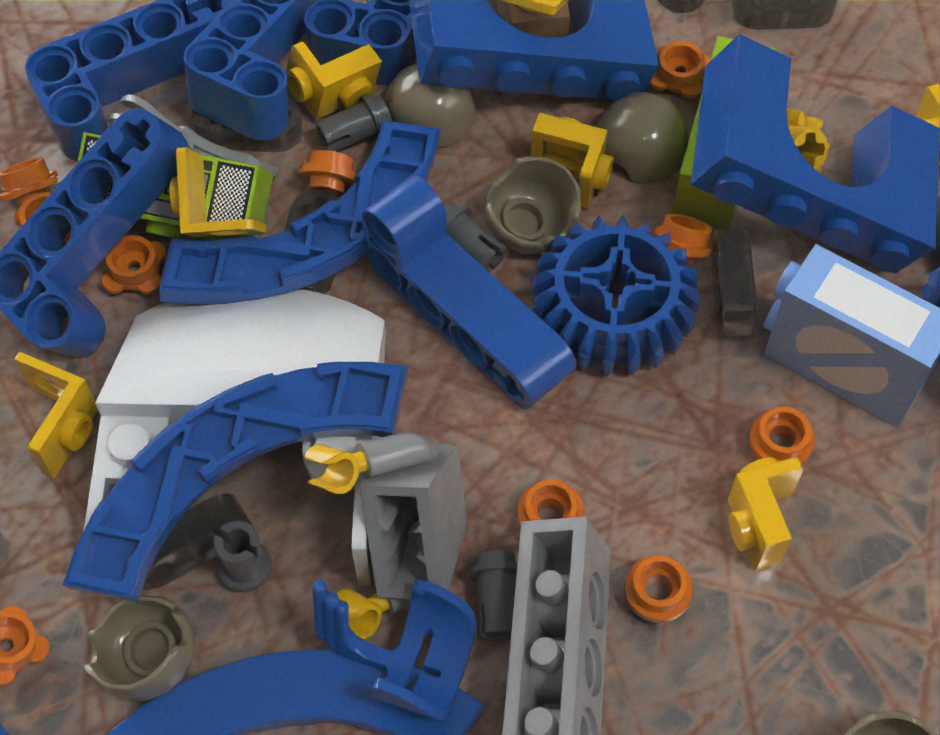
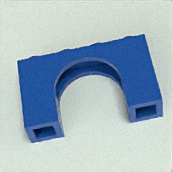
(475, 48)
(752, 162)

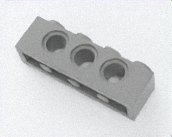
(558, 630)

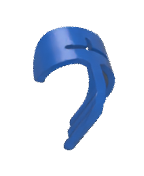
(431, 613)

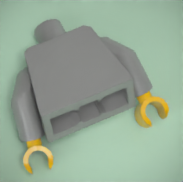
(410, 513)

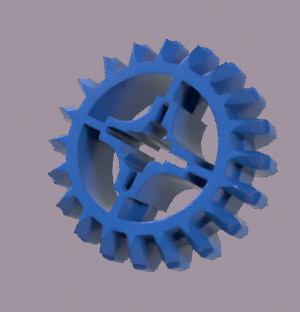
(653, 289)

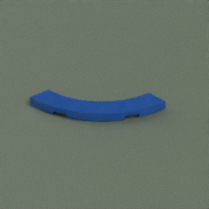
(312, 247)
(212, 443)
(287, 692)

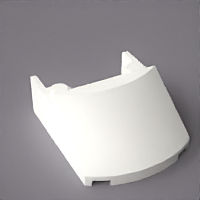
(195, 351)

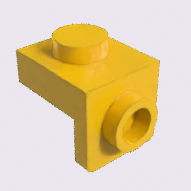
(333, 84)
(577, 148)
(755, 515)

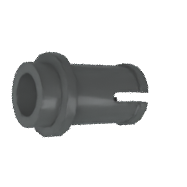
(353, 123)
(473, 237)
(242, 559)
(496, 582)

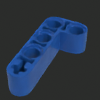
(346, 25)
(112, 60)
(235, 66)
(96, 227)
(461, 296)

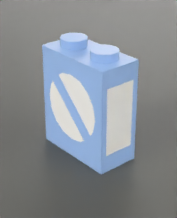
(853, 333)

